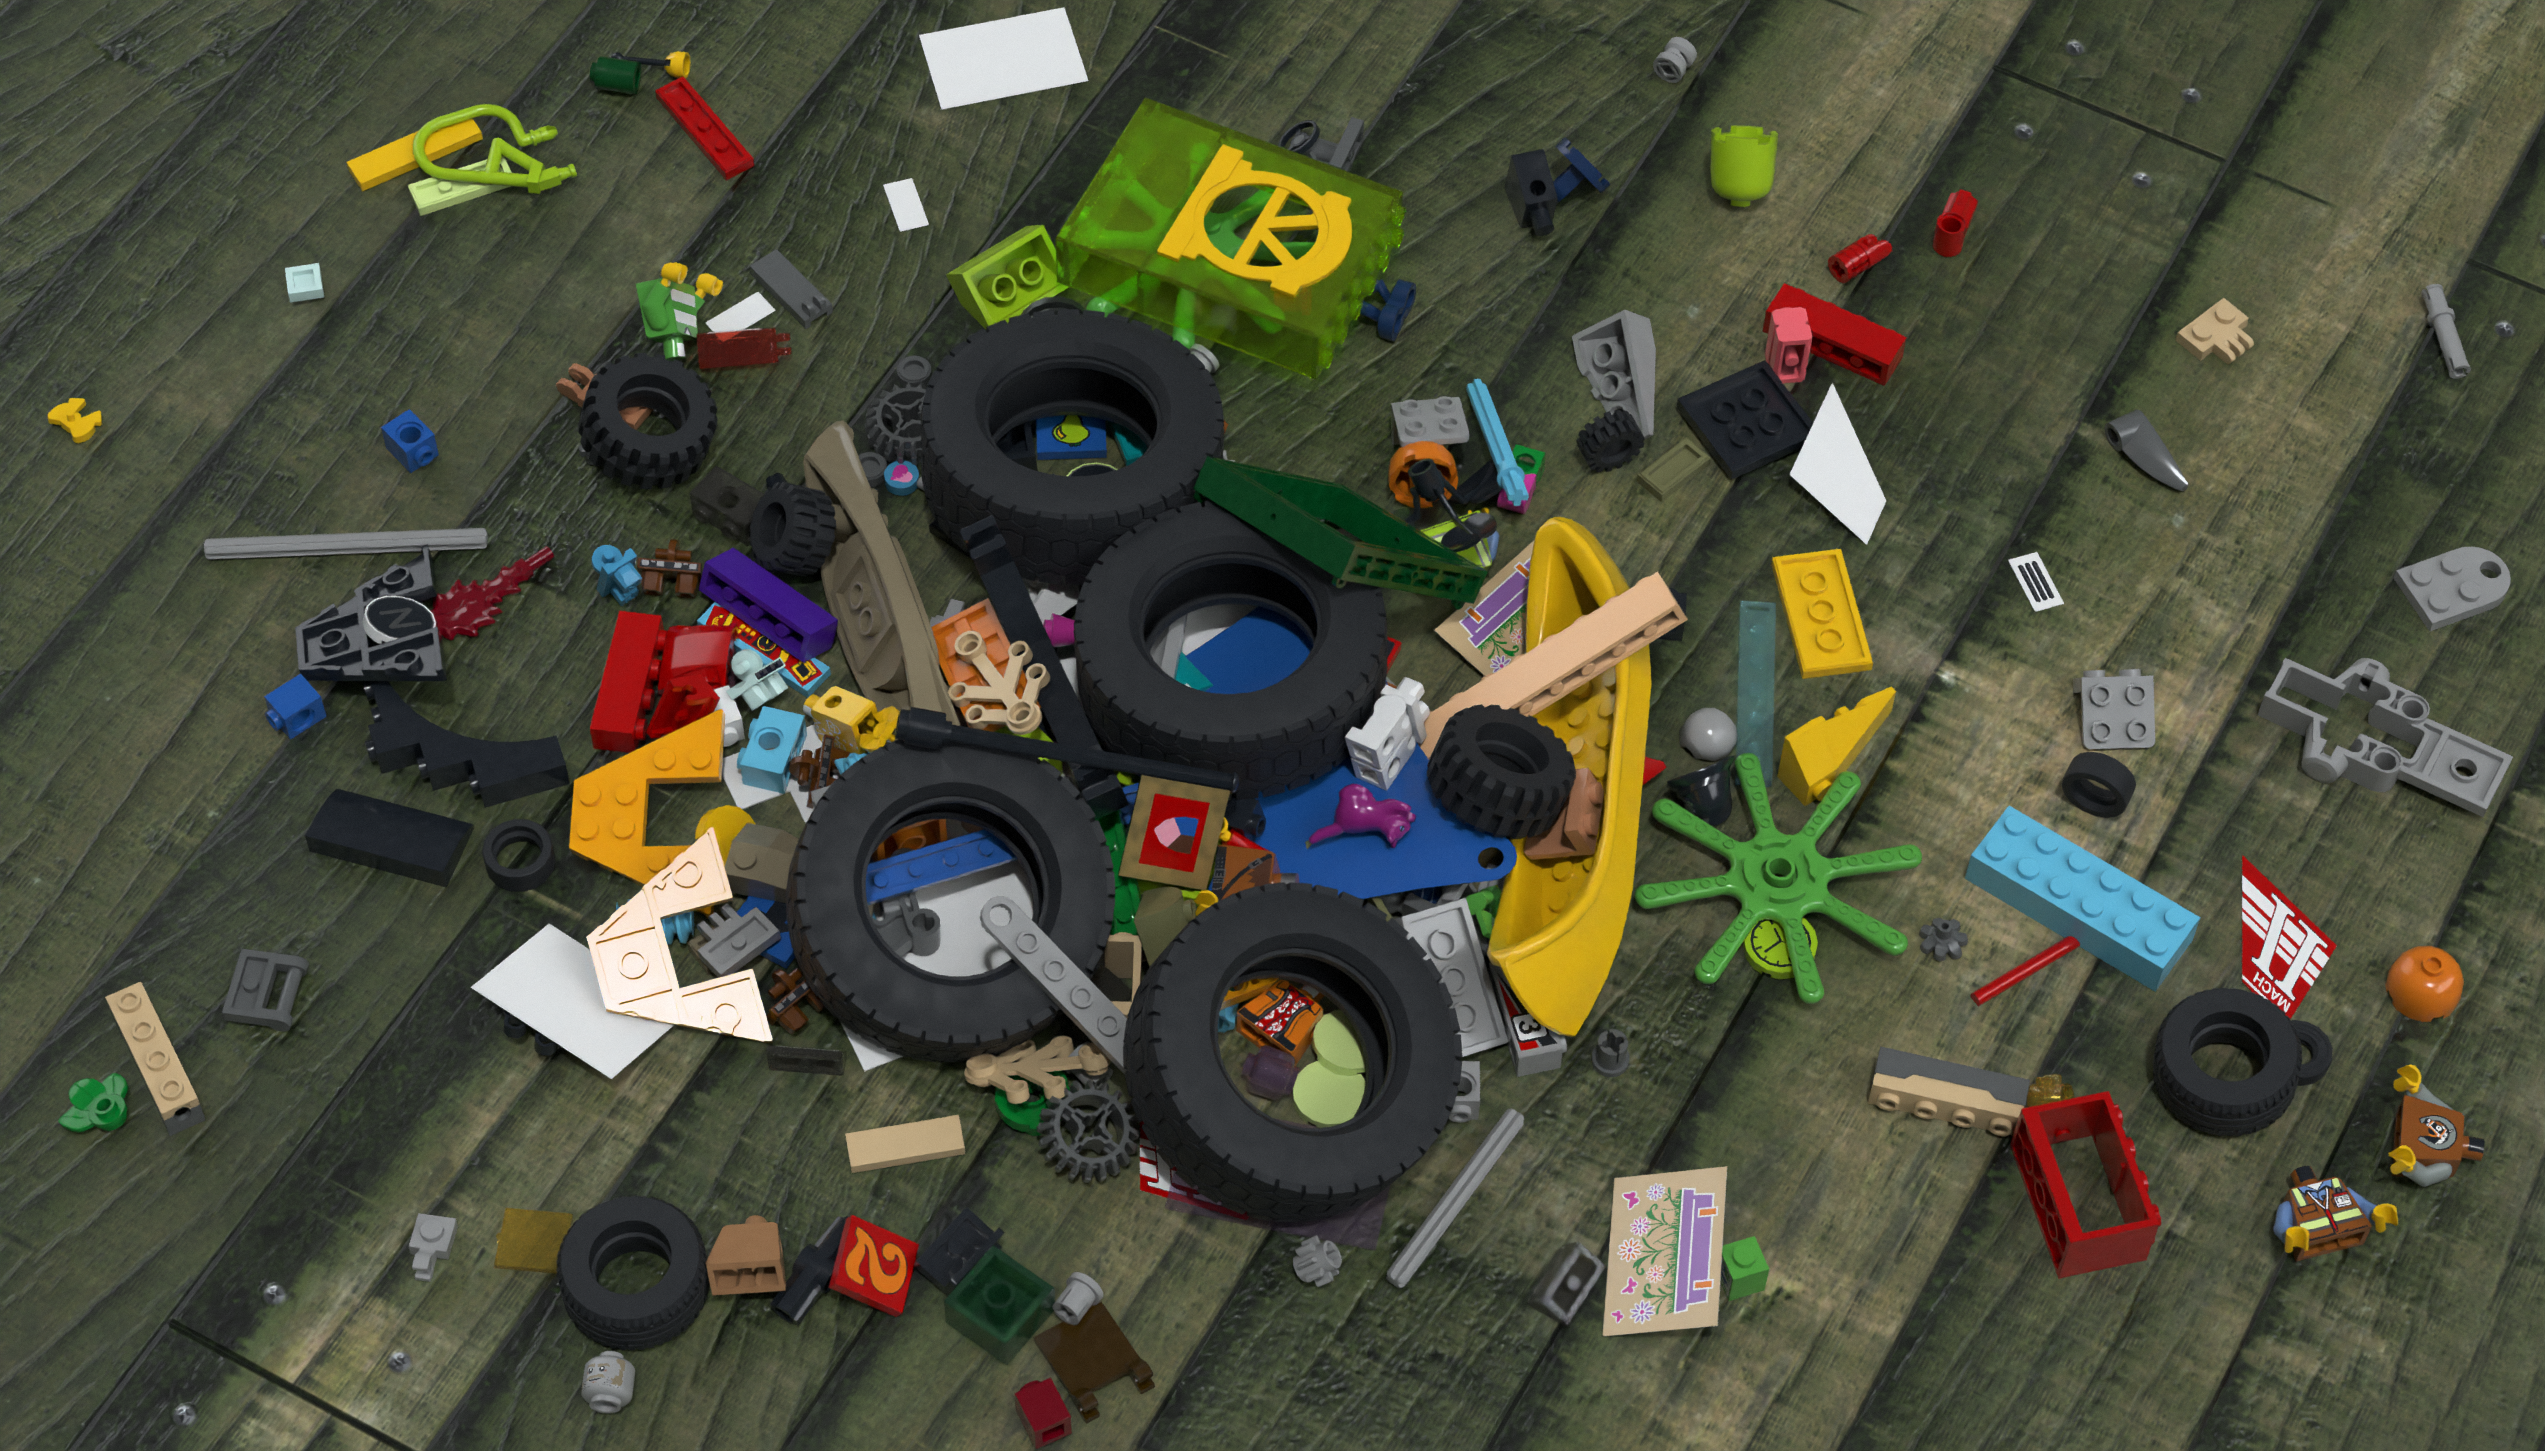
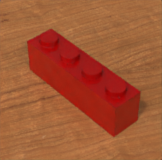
(1844, 336)
(628, 682)

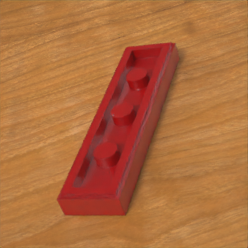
(704, 128)

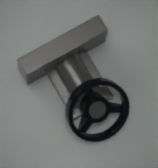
(1333, 154)

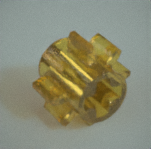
(2049, 1090)

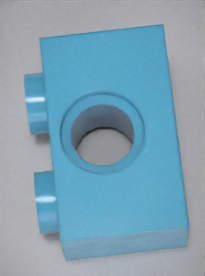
(775, 730)

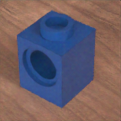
(410, 441)
(294, 707)

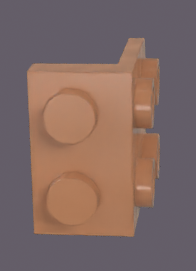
(1577, 824)

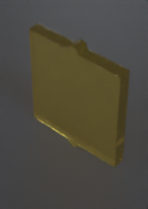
(531, 1240)

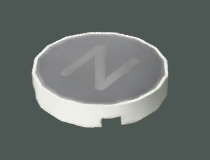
(395, 618)

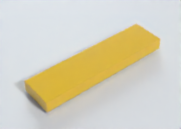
(398, 156)

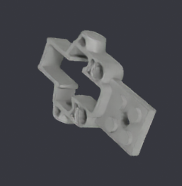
(2396, 713)

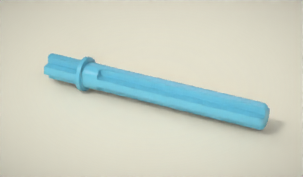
(1509, 475)

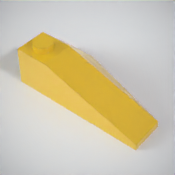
(1825, 748)

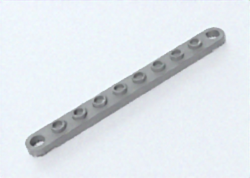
(1058, 978)

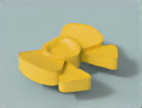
(71, 421)
(882, 731)

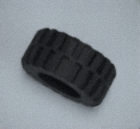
(658, 386)
(1501, 771)

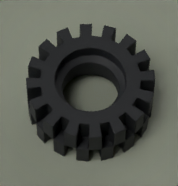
(1610, 441)

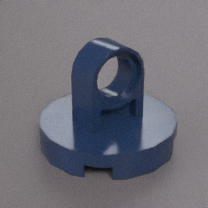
(1576, 172)

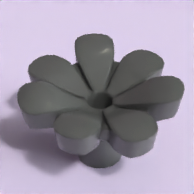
(1943, 938)

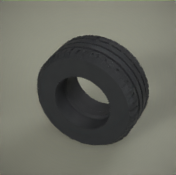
(2230, 1018)
(625, 1227)

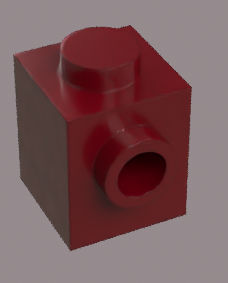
(1042, 1412)

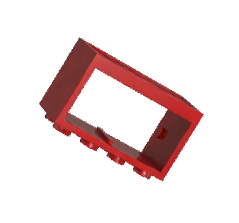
(2068, 1246)

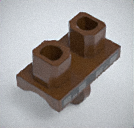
(673, 568)
(817, 768)
(786, 1010)

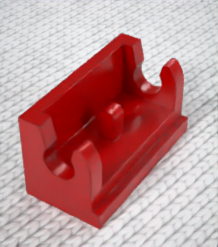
(681, 704)

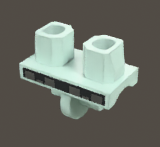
(759, 682)

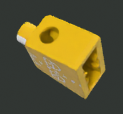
(842, 716)

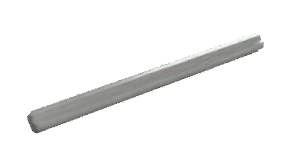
(345, 543)

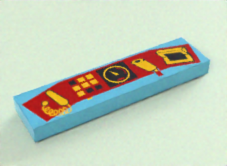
(798, 675)

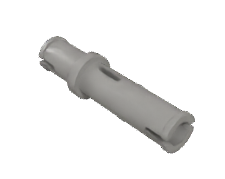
(2442, 320)

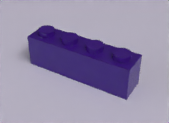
(768, 605)

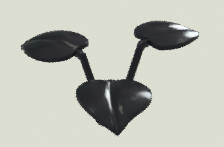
(1478, 488)

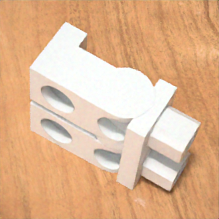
(1389, 734)

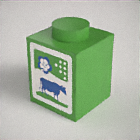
(1743, 1268)

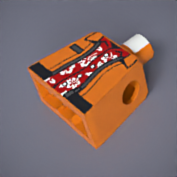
(1282, 1018)

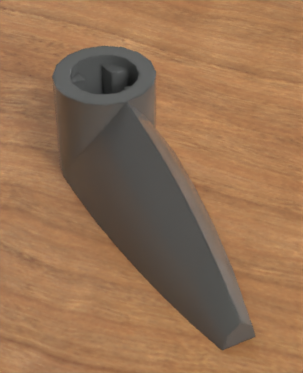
(2144, 446)

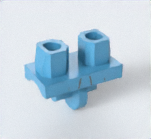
(616, 573)

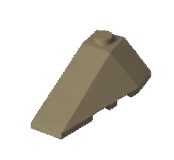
(761, 862)

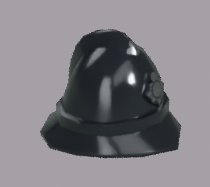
(1706, 791)

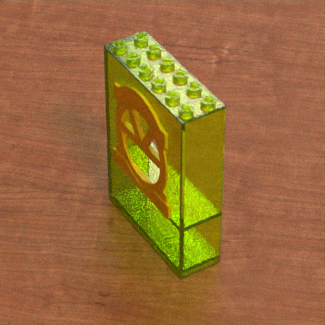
(1146, 247)

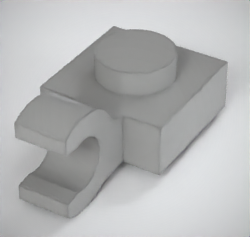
(431, 1240)

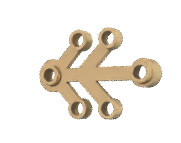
(973, 650)
(1033, 1066)

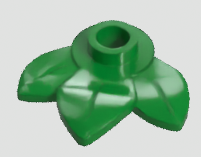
(96, 1104)

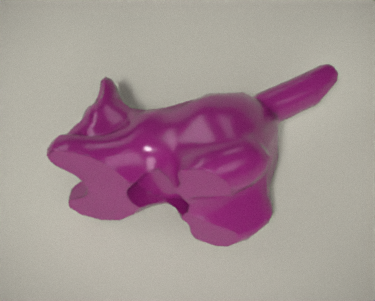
(1362, 813)

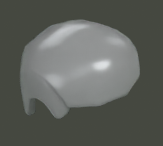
(1708, 734)

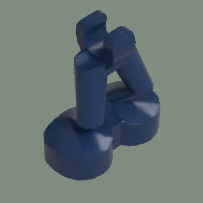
(1397, 307)

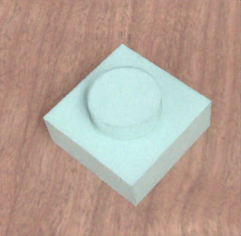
(304, 282)

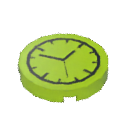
(1768, 950)

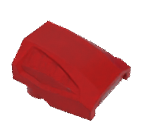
(698, 651)

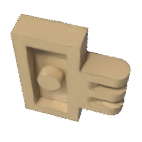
(2217, 332)

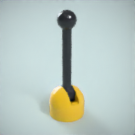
(676, 63)

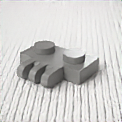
(735, 939)

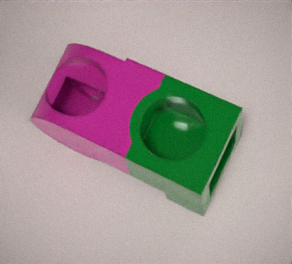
(1532, 472)

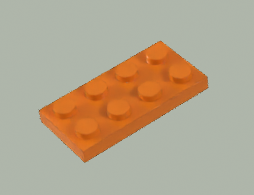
(986, 622)

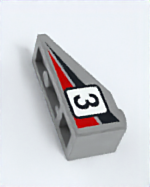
(1529, 1043)

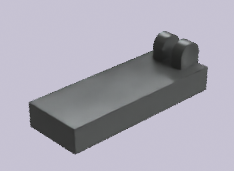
(790, 288)

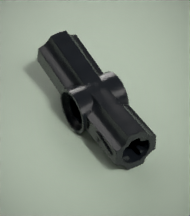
(809, 1276)

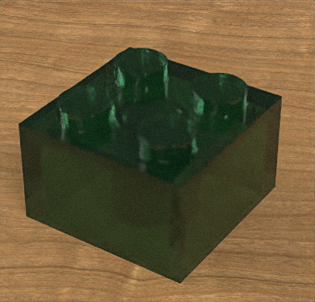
(999, 1305)

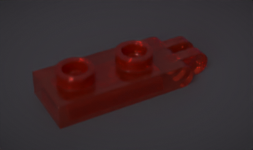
(740, 347)

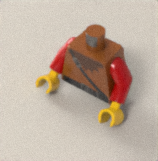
(1240, 866)

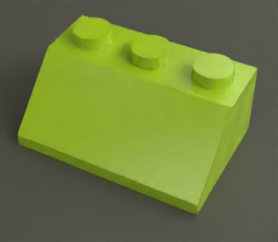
(1008, 276)

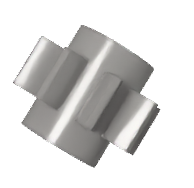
(1317, 1261)

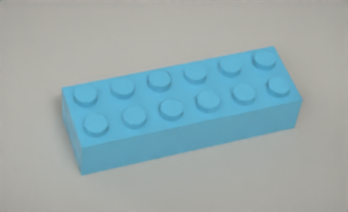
(2082, 898)

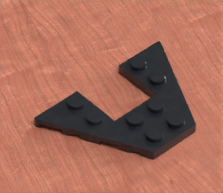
(338, 649)

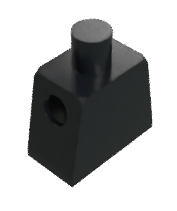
(1532, 191)

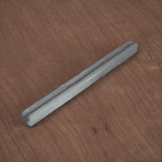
(1455, 1198)

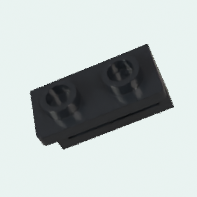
(957, 1251)

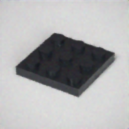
(1746, 419)

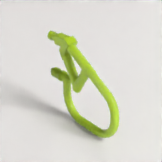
(538, 176)

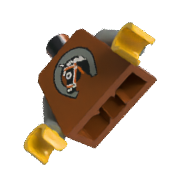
(2428, 1134)

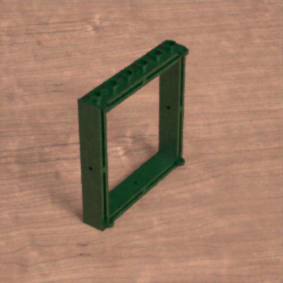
(1296, 514)

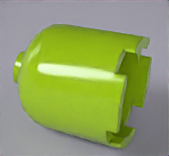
(1742, 163)

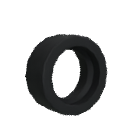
(2105, 771)
(518, 831)

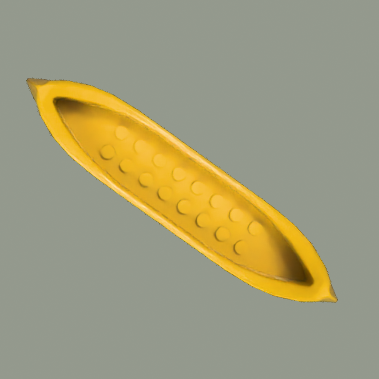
(1568, 914)

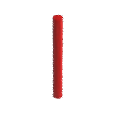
(2024, 970)

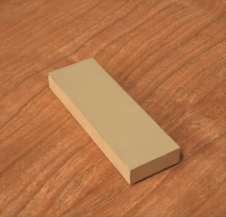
(905, 1143)

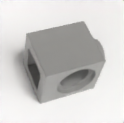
(1467, 1106)

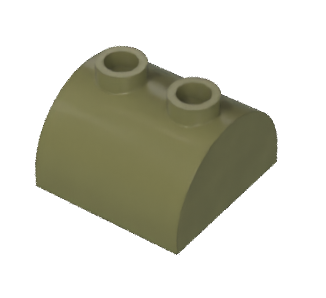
(1161, 918)

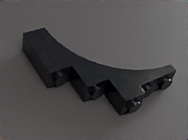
(492, 767)

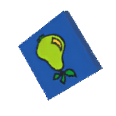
(1070, 437)

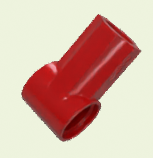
(1954, 223)

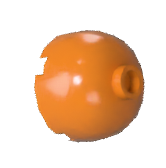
(1406, 456)
(2425, 983)

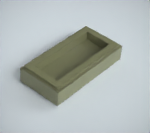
(1673, 469)

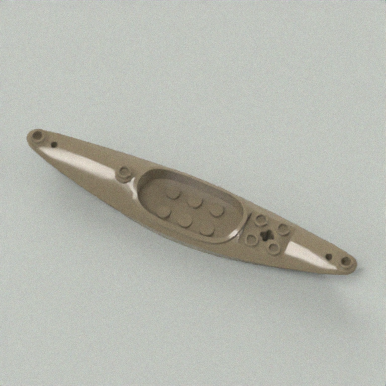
(872, 587)

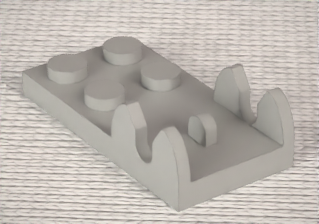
(1454, 948)

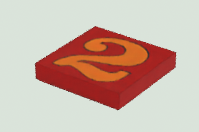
(874, 1266)

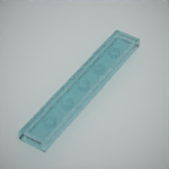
(1756, 684)

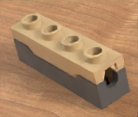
(155, 1058)
(1948, 1091)

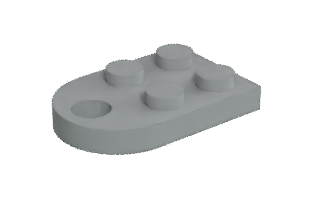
(2452, 585)

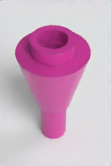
(1060, 630)

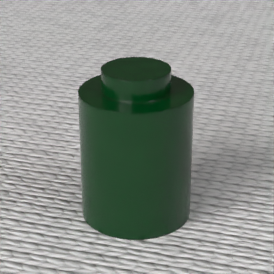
(616, 75)

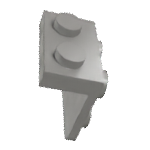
(1428, 420)
(2116, 709)

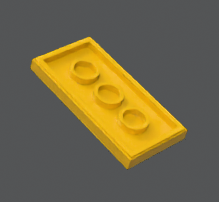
(1821, 613)

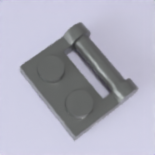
(253, 985)

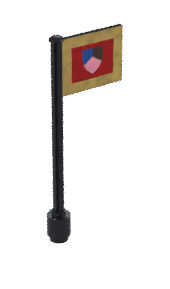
(1174, 810)

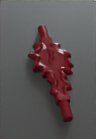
(471, 606)

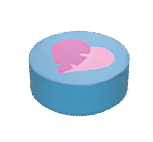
(901, 478)

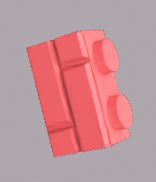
(1789, 344)

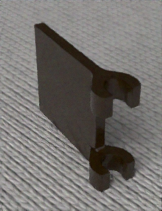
(1091, 1357)

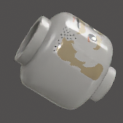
(608, 1382)

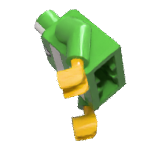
(672, 307)

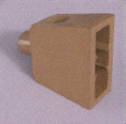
(747, 1259)

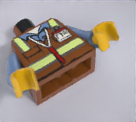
(2326, 1216)

